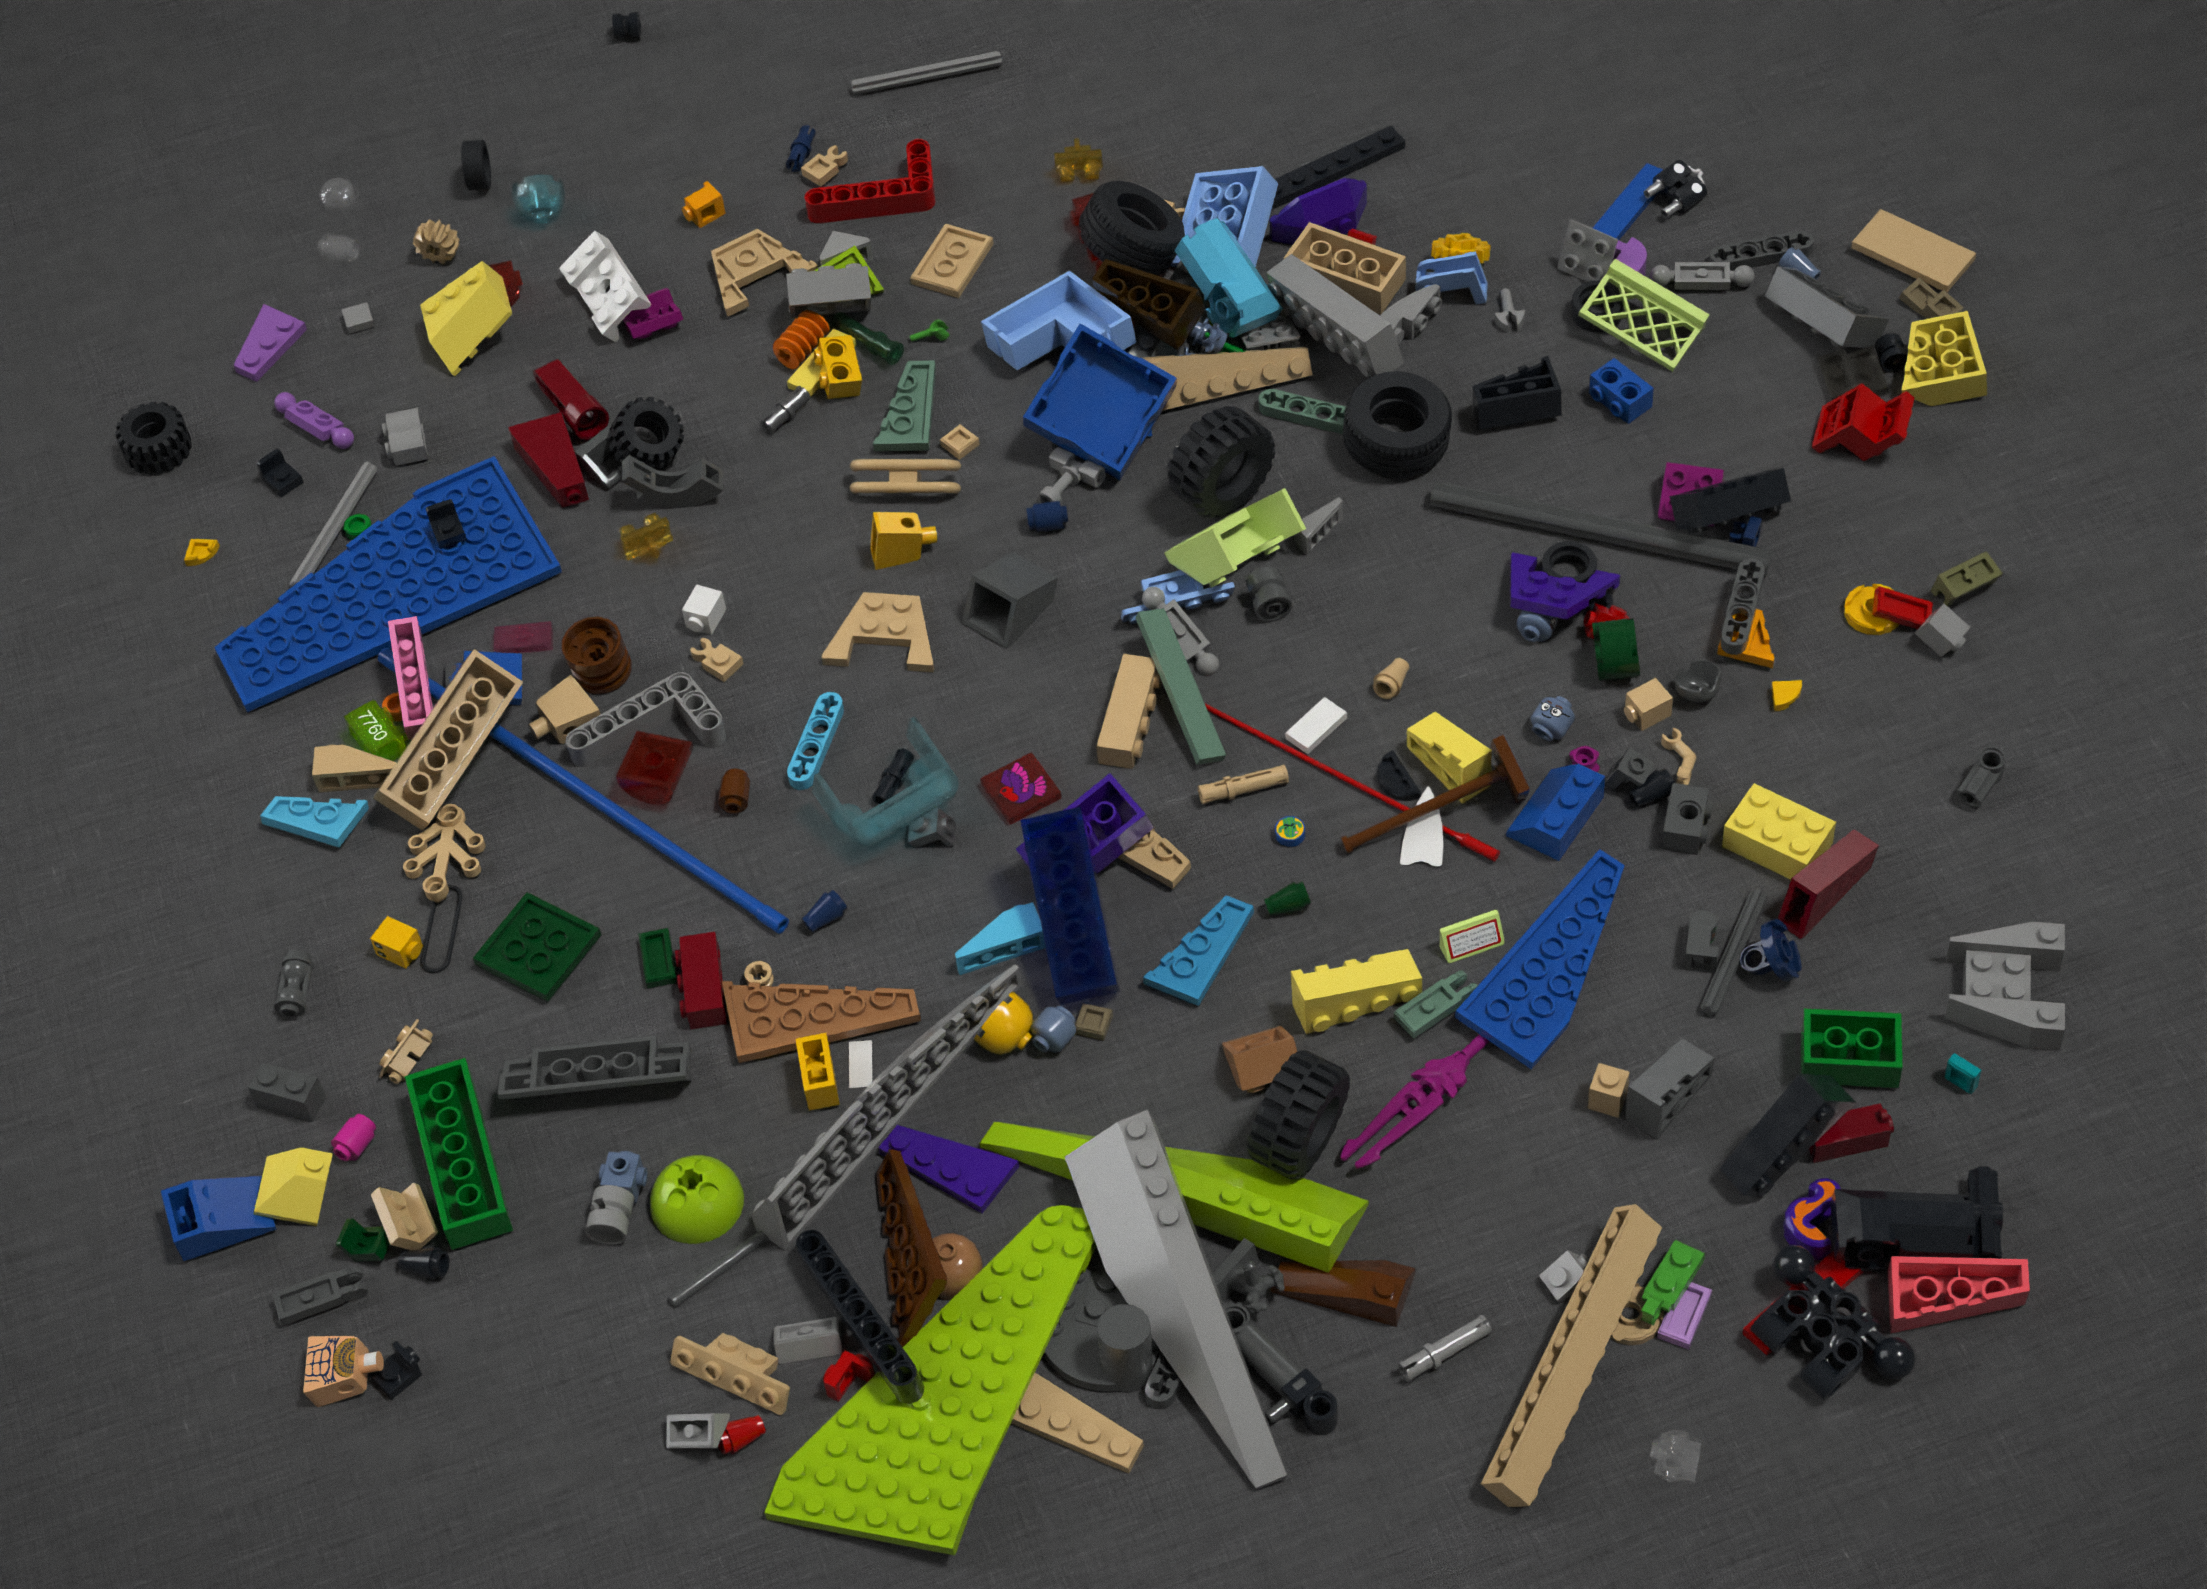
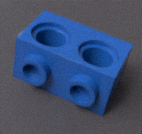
(1621, 391)

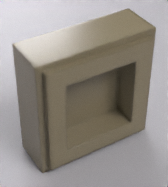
(1093, 1021)

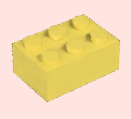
(1777, 832)

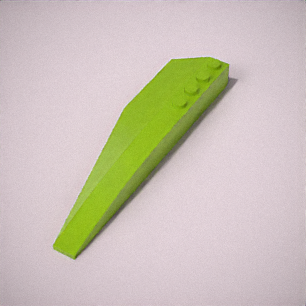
(1221, 1193)

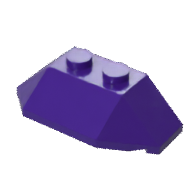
(1331, 206)

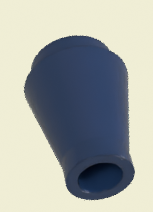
(825, 910)

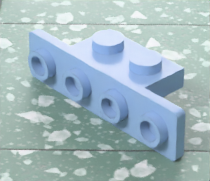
(1183, 590)

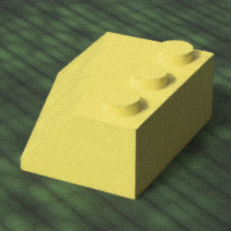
(466, 314)
(1944, 361)

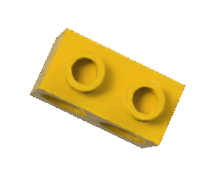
(843, 366)

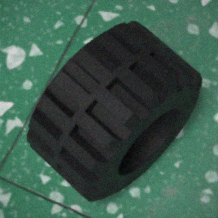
(653, 417)
(153, 437)

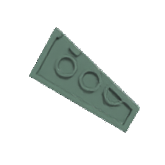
(910, 411)

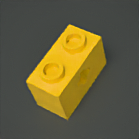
(817, 1071)

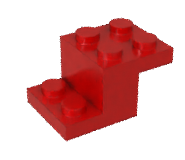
(1863, 422)

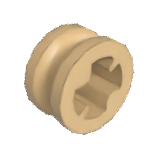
(759, 967)

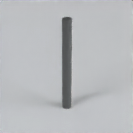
(718, 1268)

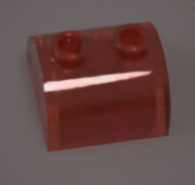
(653, 767)

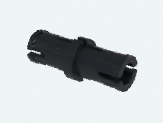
(893, 776)

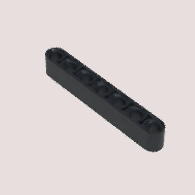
(860, 1317)

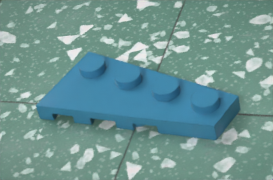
(1200, 956)

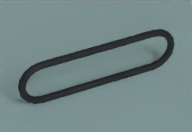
(452, 937)

